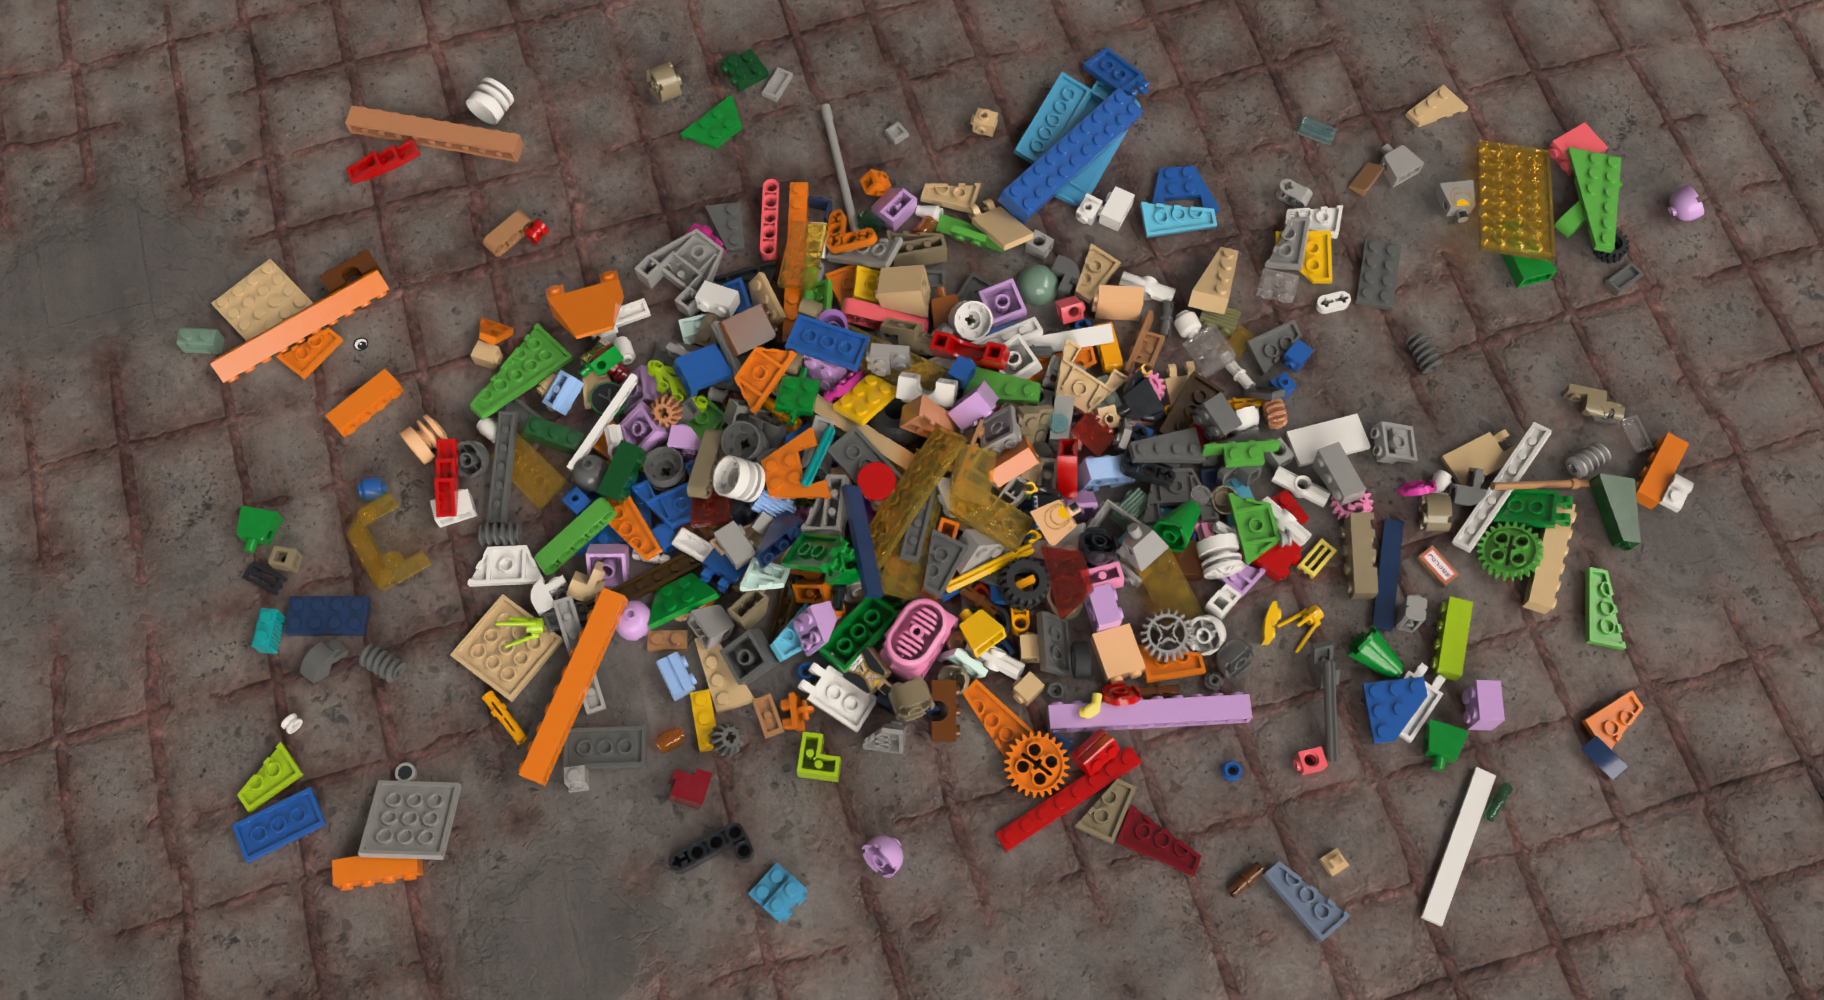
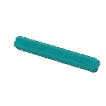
(817, 456)

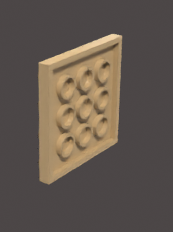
(261, 300)
(500, 667)

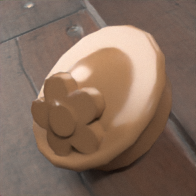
(956, 640)

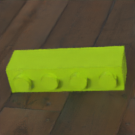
(1452, 638)

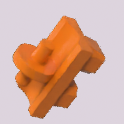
(799, 712)

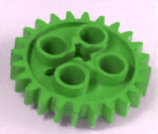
(1530, 553)

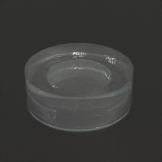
(1200, 495)

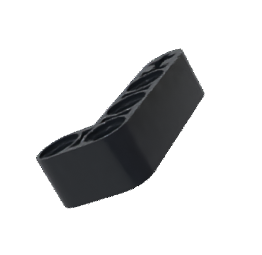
(710, 852)

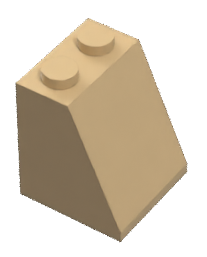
(904, 289)

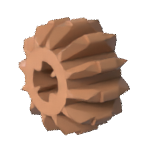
(666, 410)
(1274, 413)

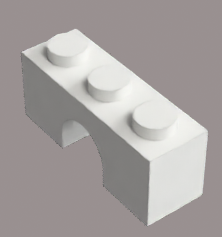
(910, 388)

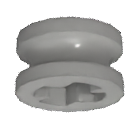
(1286, 538)

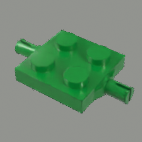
(797, 396)

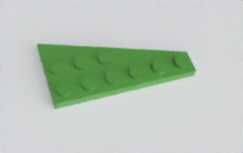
(522, 370)

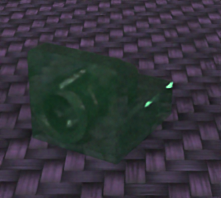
(869, 220)

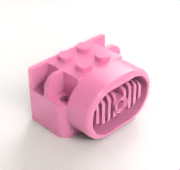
(917, 639)

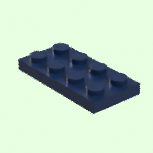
(328, 616)

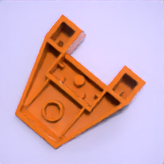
(589, 308)

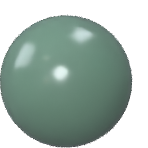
(1037, 285)

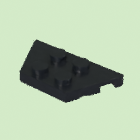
(748, 274)

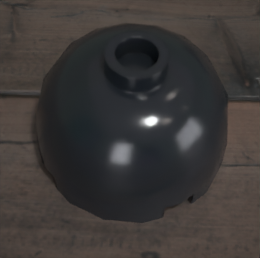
(1097, 545)

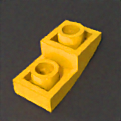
(1270, 620)

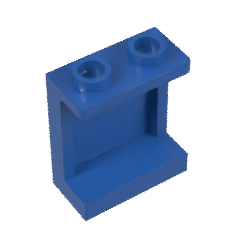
(702, 369)

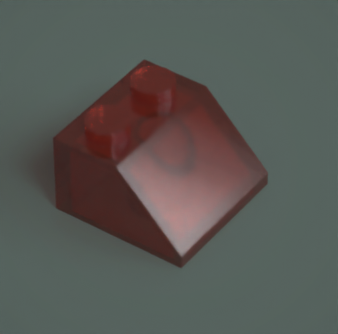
(1093, 433)

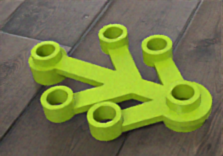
(659, 371)

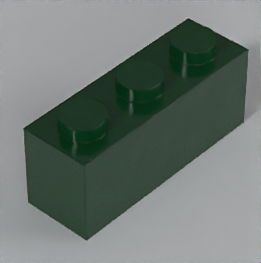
(552, 435)
(622, 472)

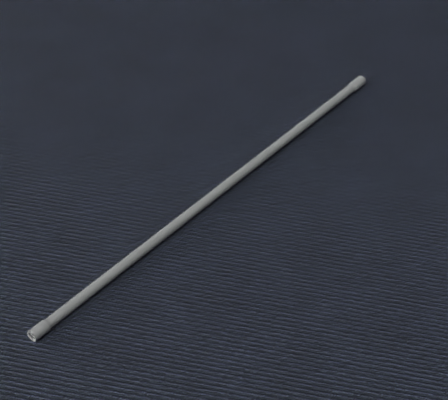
(840, 169)

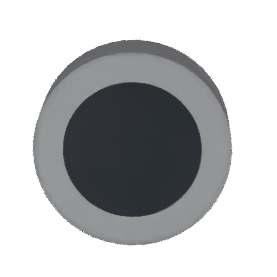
(406, 772)

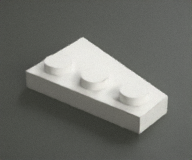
(1321, 219)

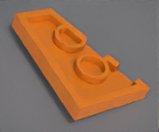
(1614, 718)

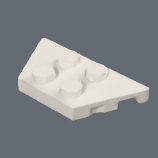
(506, 567)

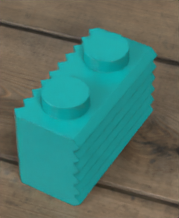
(268, 631)

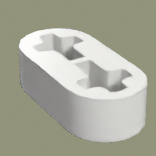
(1333, 303)

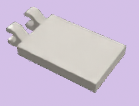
(838, 697)
(1427, 706)

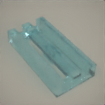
(1317, 133)

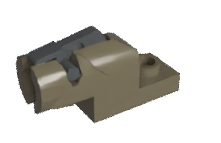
(908, 334)
(1594, 404)

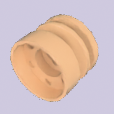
(424, 440)

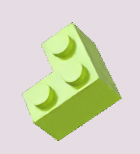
(813, 763)

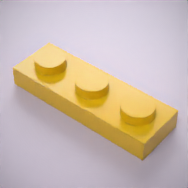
(703, 718)

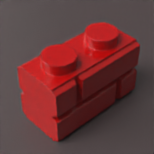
(1095, 752)

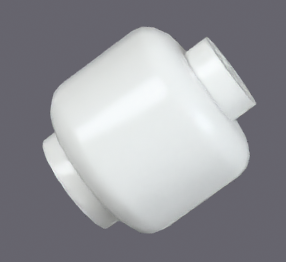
(1187, 324)

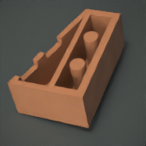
(923, 416)

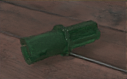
(1497, 802)

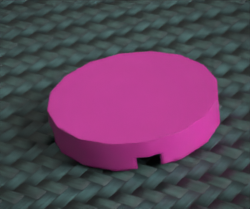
(1416, 488)

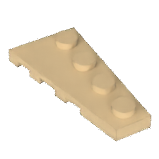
(721, 682)

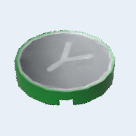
(603, 395)

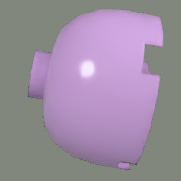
(1684, 204)
(634, 621)
(884, 854)

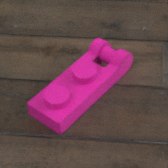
(844, 385)

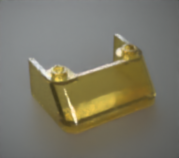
(392, 567)

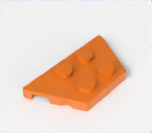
(761, 374)

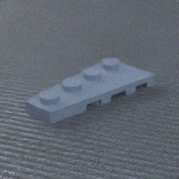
(1313, 909)

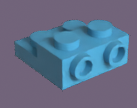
(778, 893)

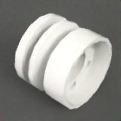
(490, 101)
(980, 316)
(738, 478)
(1220, 556)

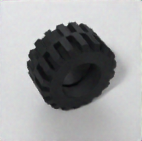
(1013, 594)

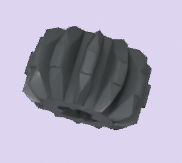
(725, 739)

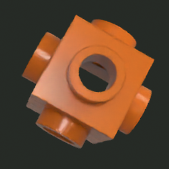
(875, 183)

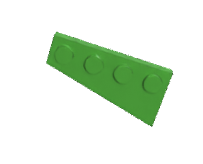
(1006, 387)
(1600, 612)

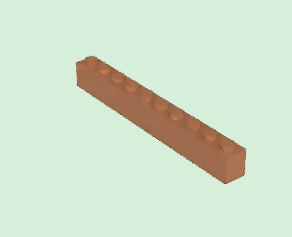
(435, 133)

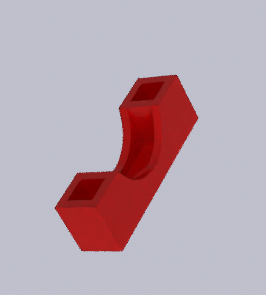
(988, 355)

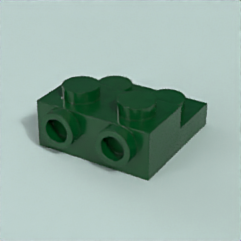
(743, 69)

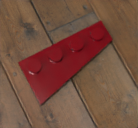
(1151, 840)

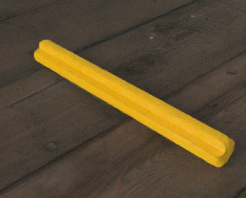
(988, 568)

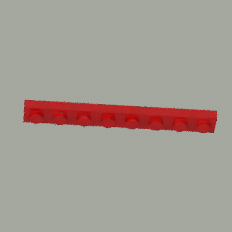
(1067, 799)

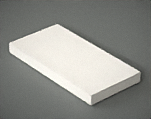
(1307, 440)

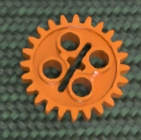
(1026, 779)

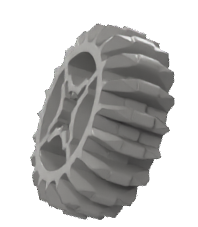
(1178, 621)

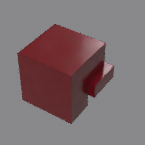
(689, 788)

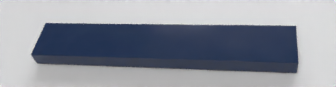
(862, 541)
(1387, 574)

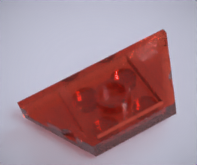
(1068, 577)

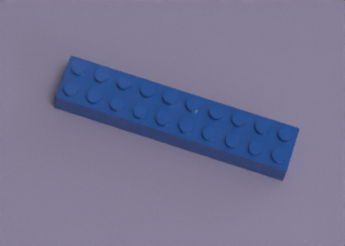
(1070, 156)

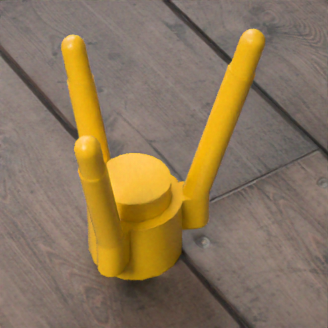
(1310, 616)

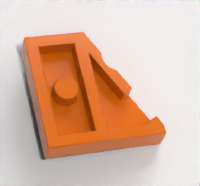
(494, 332)

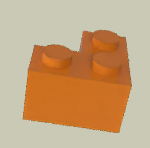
(814, 592)

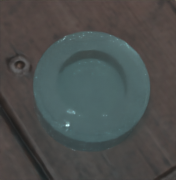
(1058, 423)

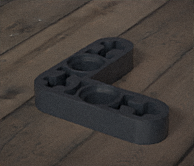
(1153, 467)

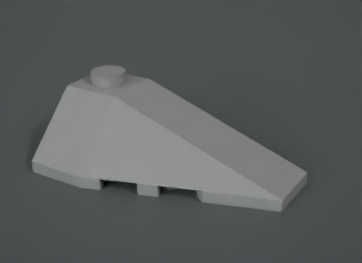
(887, 738)

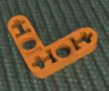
(863, 237)

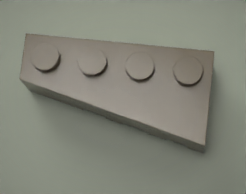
(1359, 556)

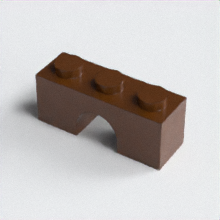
(357, 265)
(946, 728)

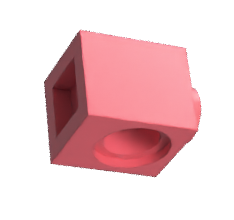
(1063, 307)
(1315, 755)

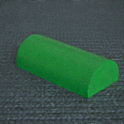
(857, 631)

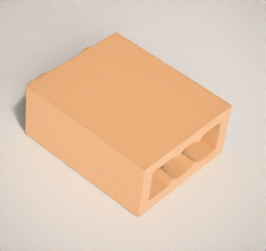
(1118, 302)
(1118, 654)

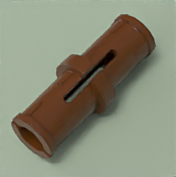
(979, 600)
(1158, 690)
(1245, 880)

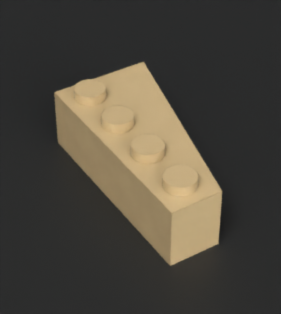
(1215, 284)

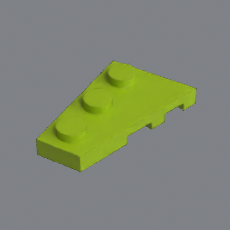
(273, 777)

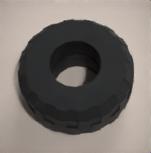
(887, 423)

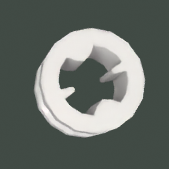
(291, 723)

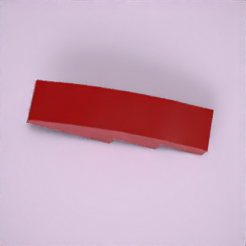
(387, 160)
(446, 478)

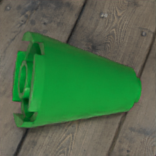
(1178, 525)
(1375, 653)

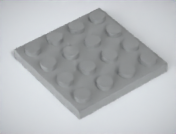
(410, 820)

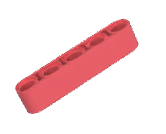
(770, 213)
(873, 315)

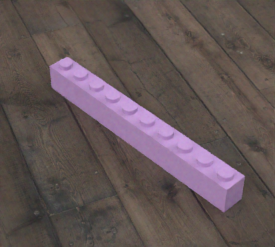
(1153, 713)

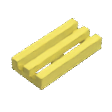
(1306, 570)

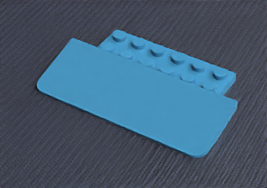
(1060, 112)

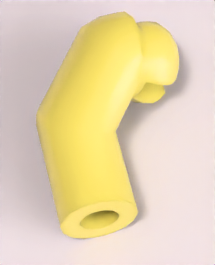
(1093, 708)

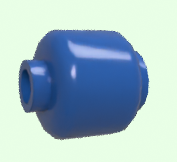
(371, 488)

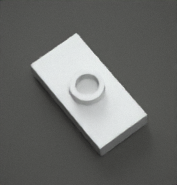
(632, 312)
(692, 544)

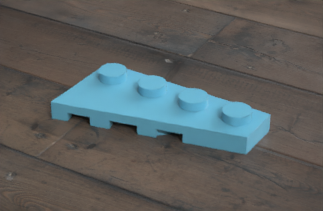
(1168, 219)

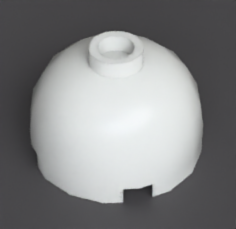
(1249, 417)
(1209, 634)

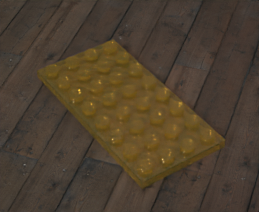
(1515, 201)

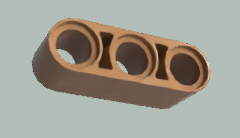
(507, 233)

